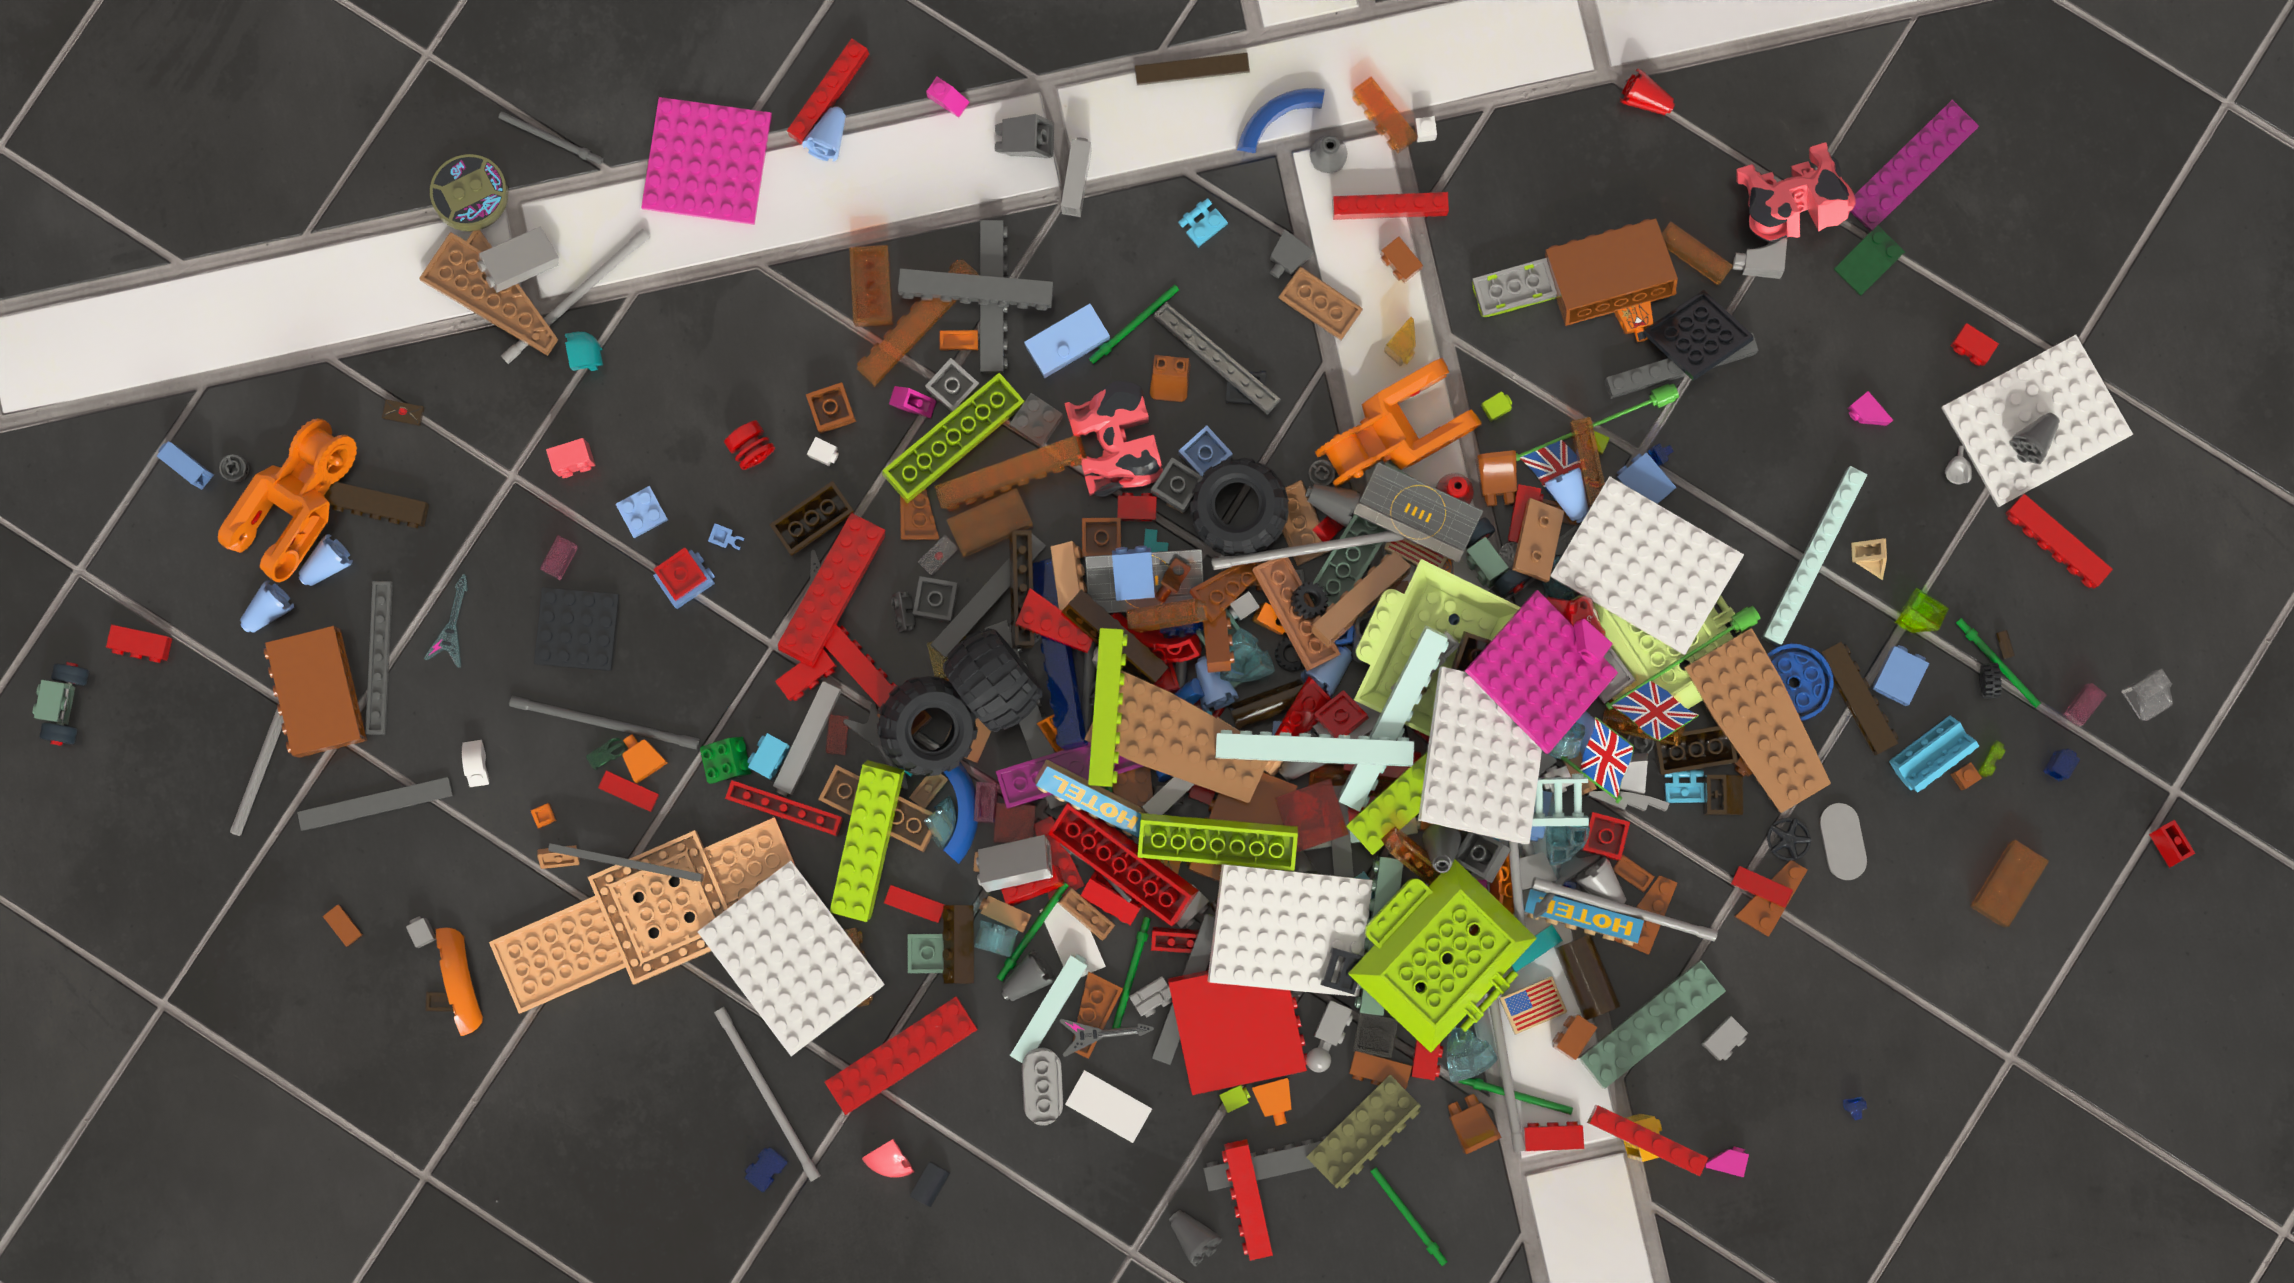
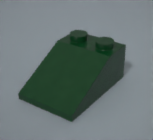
(1869, 260)

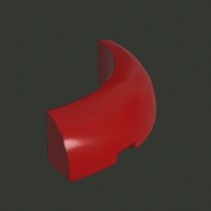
(1166, 649)

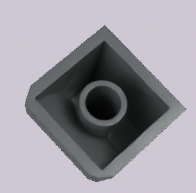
(1026, 136)

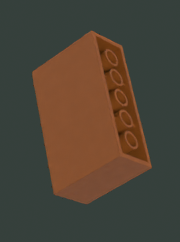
(1611, 271)
(315, 692)
(1259, 810)

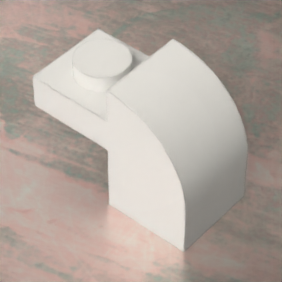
(474, 763)

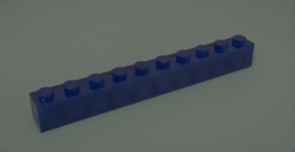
(1060, 670)

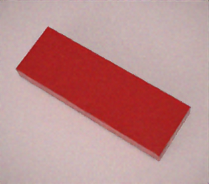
(628, 791)
(1762, 887)
(914, 904)

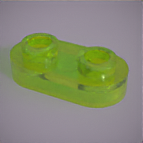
(1996, 752)

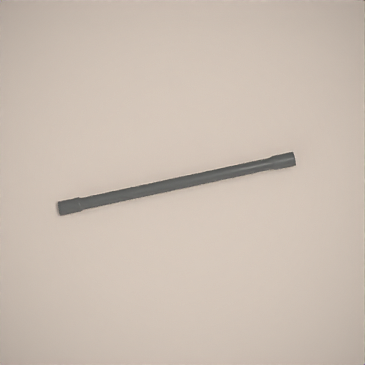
(682, 740)

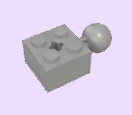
(1330, 1033)

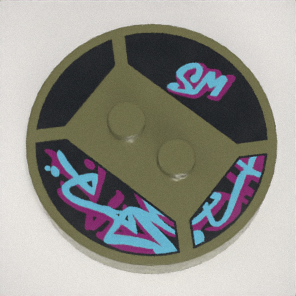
(469, 192)

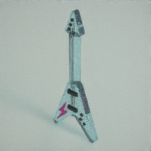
(448, 637)

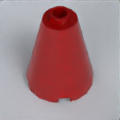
(1646, 94)
(1450, 481)

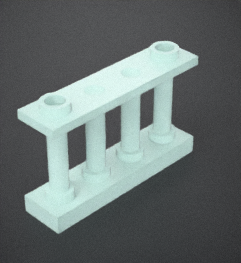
(1558, 818)

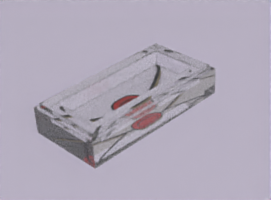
(938, 555)

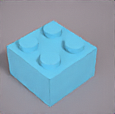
(768, 756)

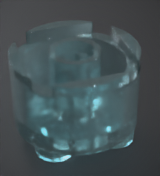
(1570, 743)
(995, 938)

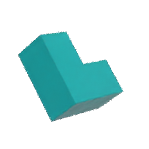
(1151, 541)

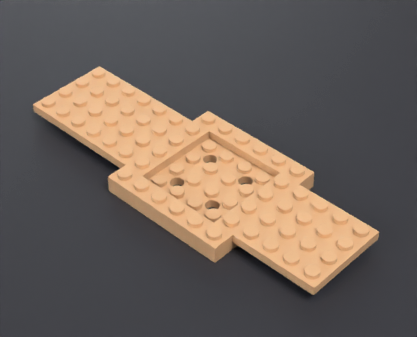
(614, 929)

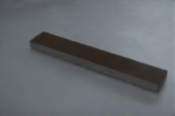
(1192, 69)

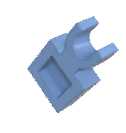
(722, 536)

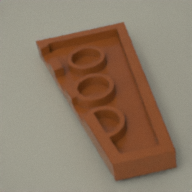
(917, 519)
(1224, 588)
(1655, 901)
(1764, 914)
(1096, 1005)

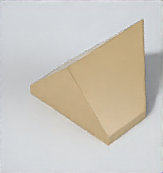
(1871, 556)

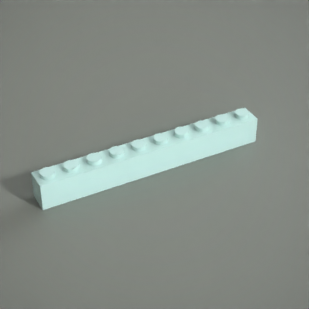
(1814, 556)
(1396, 712)
(1314, 749)

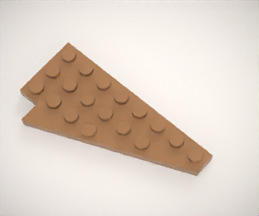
(457, 276)

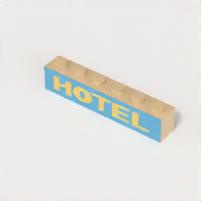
(1093, 799)
(1587, 917)

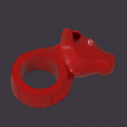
(1577, 610)

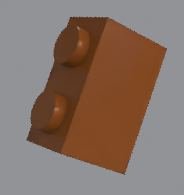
(1401, 260)

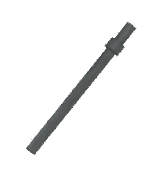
(583, 153)

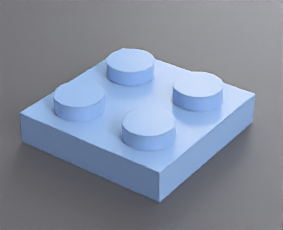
(641, 512)

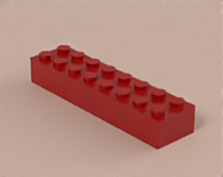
(831, 590)
(1118, 861)
(901, 1055)

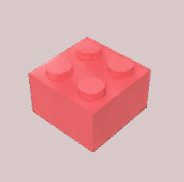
(571, 458)

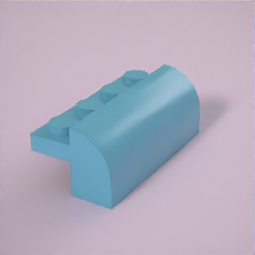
(1933, 754)

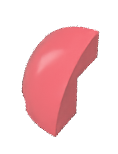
(889, 1161)

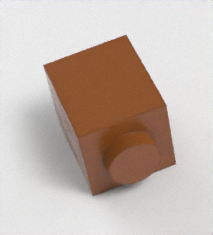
(1966, 776)

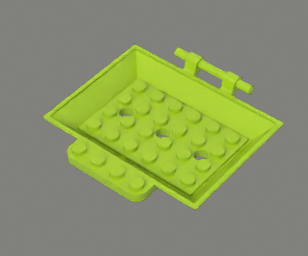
(1409, 948)

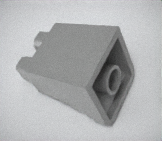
(1763, 261)

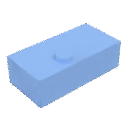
(1067, 340)

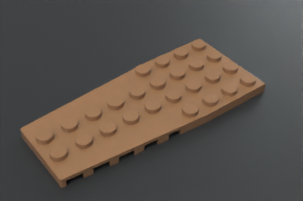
(1759, 719)
(1179, 741)

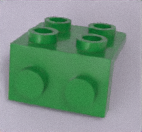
(725, 759)

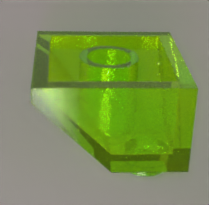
(1921, 613)

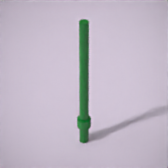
(1105, 348)
(1972, 635)
(1141, 937)
(1010, 963)
(1478, 1084)
(1432, 1247)

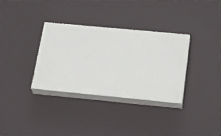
(1072, 938)
(1108, 1106)

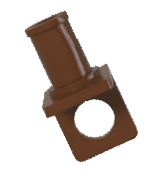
(1172, 581)

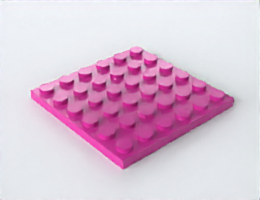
(706, 161)
(1538, 673)

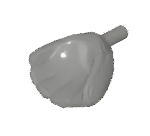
(1959, 469)

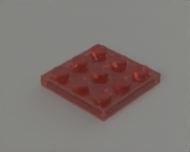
(1314, 813)

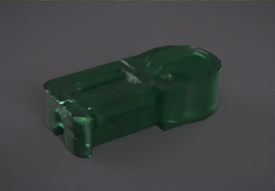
(603, 753)

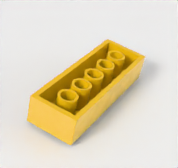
(1650, 1123)

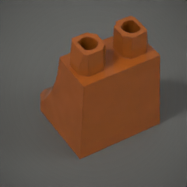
(1170, 378)
(1497, 476)
(1472, 1125)

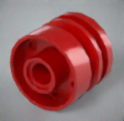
(748, 443)

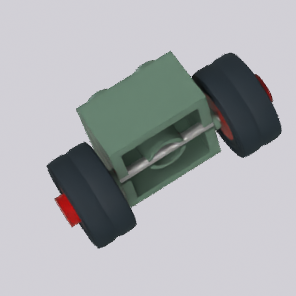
(1488, 563)
(56, 701)

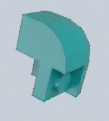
(583, 351)

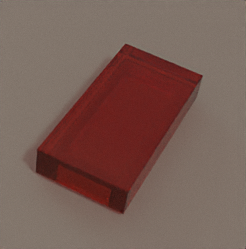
(837, 735)

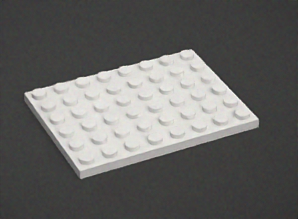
(2052, 382)
(1647, 565)
(1478, 764)
(1281, 927)
(791, 958)

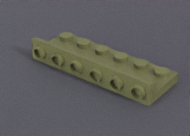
(1364, 1132)

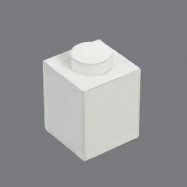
(1425, 129)
(823, 452)

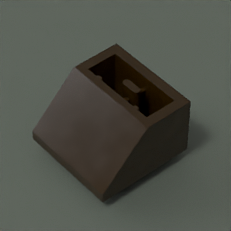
(1723, 795)

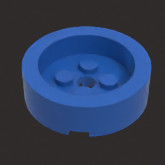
(1813, 676)

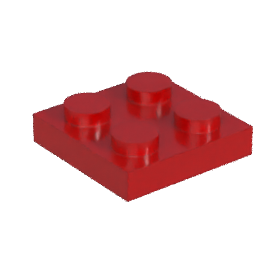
(680, 574)
(1341, 715)

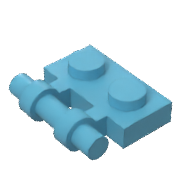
(1206, 227)
(1684, 792)

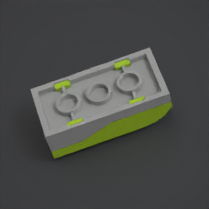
(1514, 288)

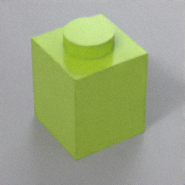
(1497, 406)
(1235, 1098)

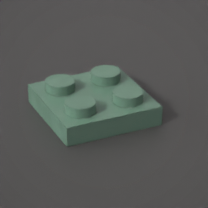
(925, 953)

